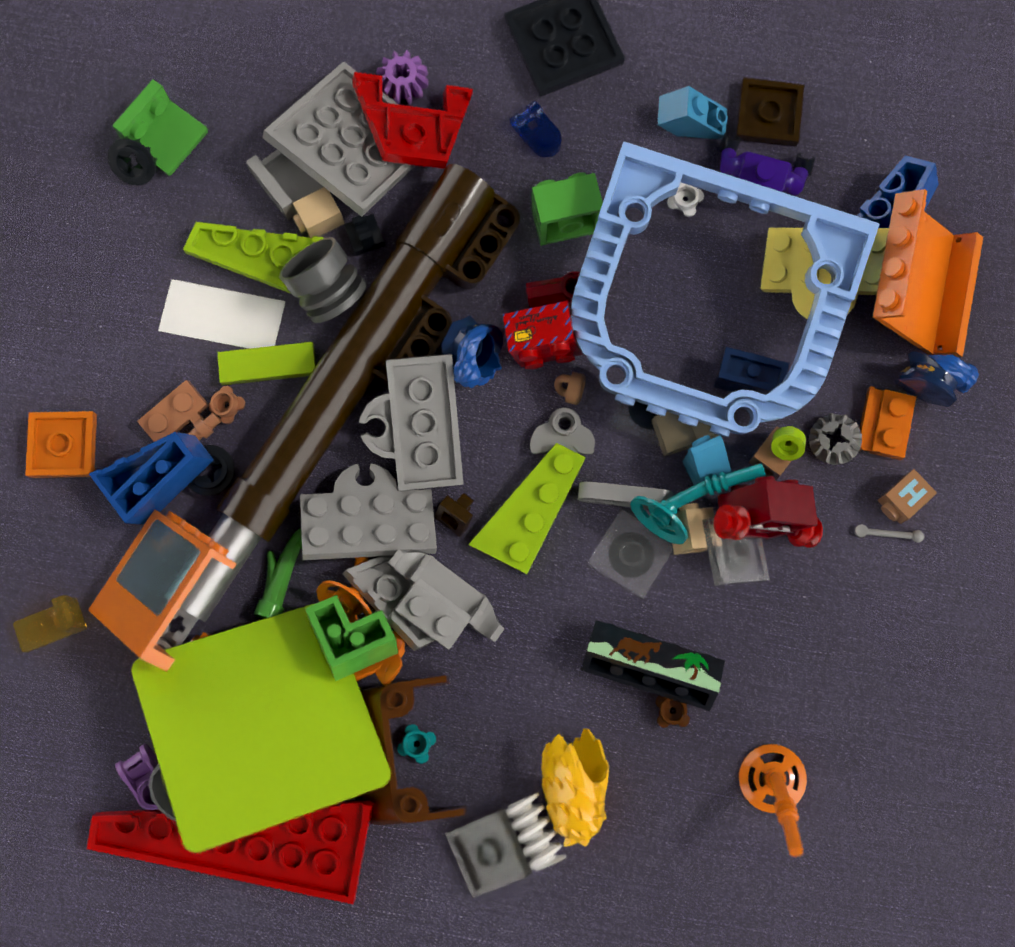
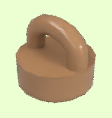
(575, 387)

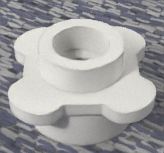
(687, 207)

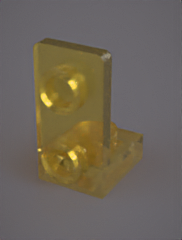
(50, 624)

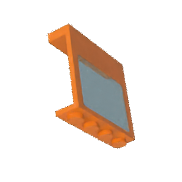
(154, 583)

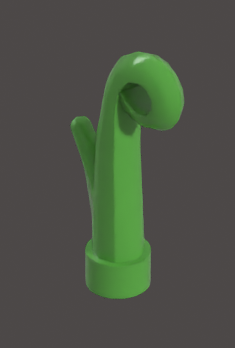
(278, 578)

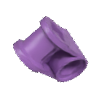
(136, 775)

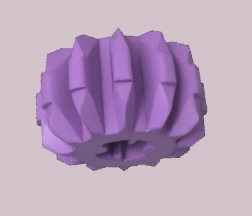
(403, 77)

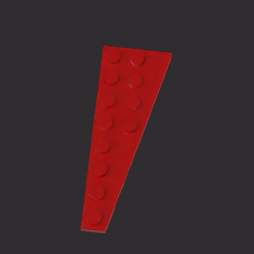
(305, 855)

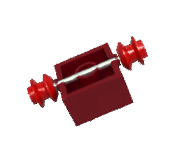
(769, 511)

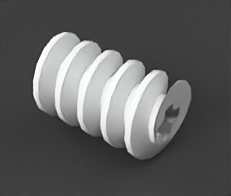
(533, 833)

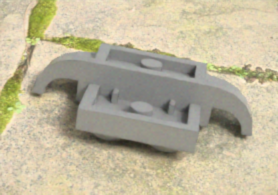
(441, 600)

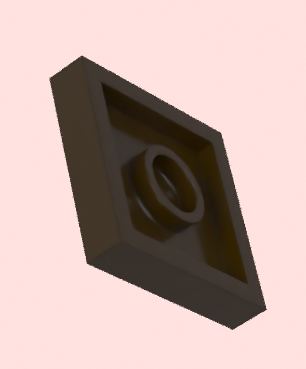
(770, 112)

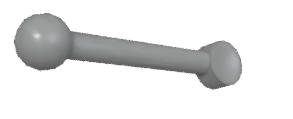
(862, 530)

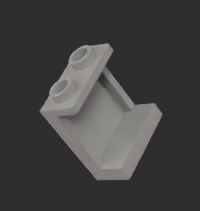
(282, 181)

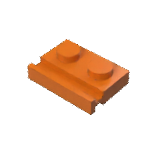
(886, 422)

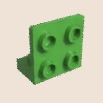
(161, 126)

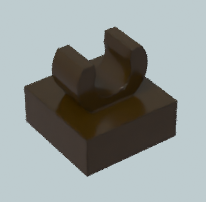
(455, 514)

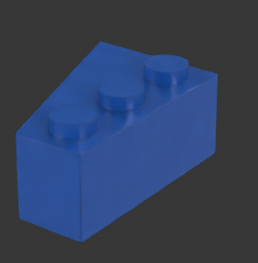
(152, 476)

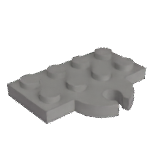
(418, 422)
(366, 518)

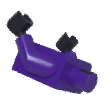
(764, 169)

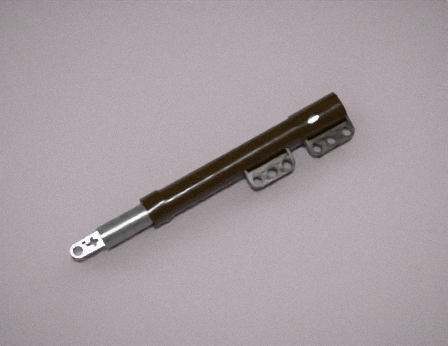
(382, 327)

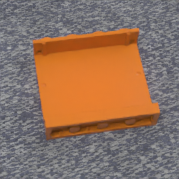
(926, 278)

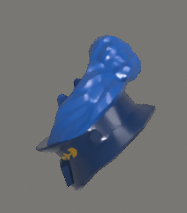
(473, 351)
(936, 377)

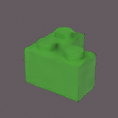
(350, 645)

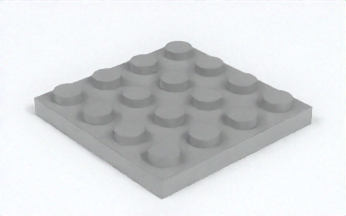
(334, 144)

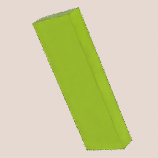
(266, 363)

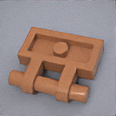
(178, 410)

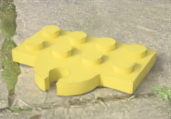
(789, 259)

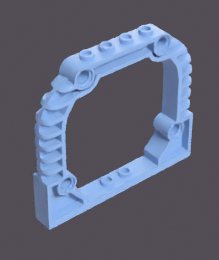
(836, 243)

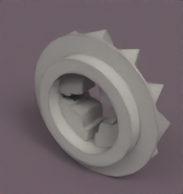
(841, 452)

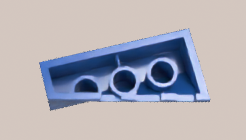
(907, 176)

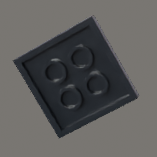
(563, 42)

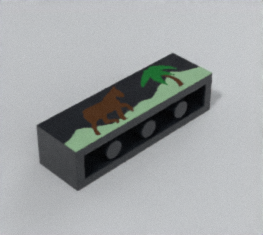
(653, 665)

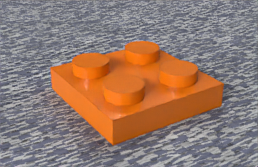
(61, 444)

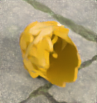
(575, 786)

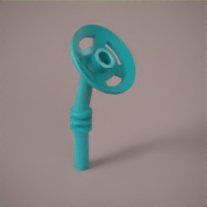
(664, 513)

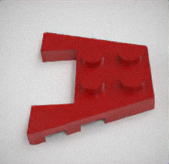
(410, 132)

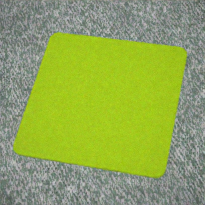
(256, 730)

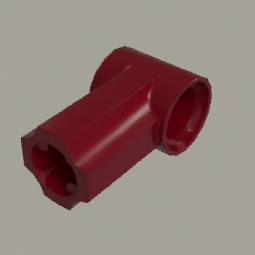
(551, 290)

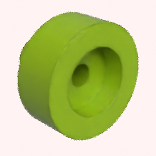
(788, 443)

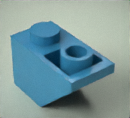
(691, 114)
(706, 458)

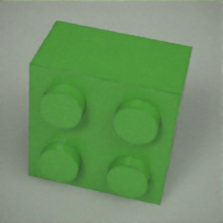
(566, 207)

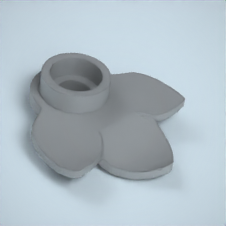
(574, 438)

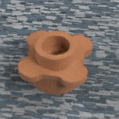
(218, 403)

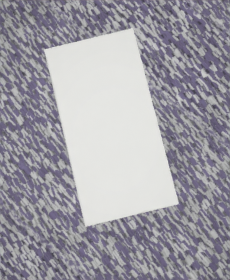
(221, 315)

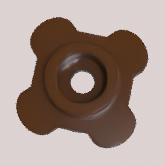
(666, 718)

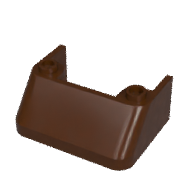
(390, 803)

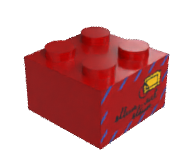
(541, 335)

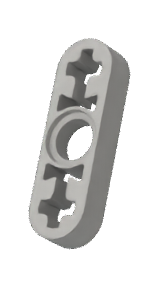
(618, 494)

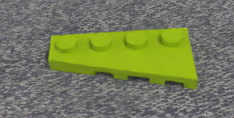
(246, 252)
(528, 514)

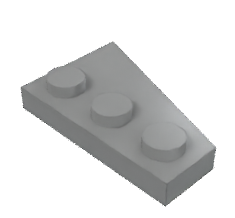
(384, 591)

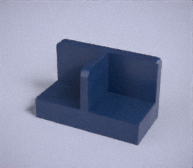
(749, 372)

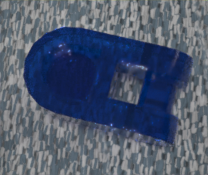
(545, 138)

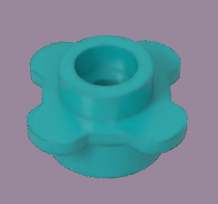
(407, 746)

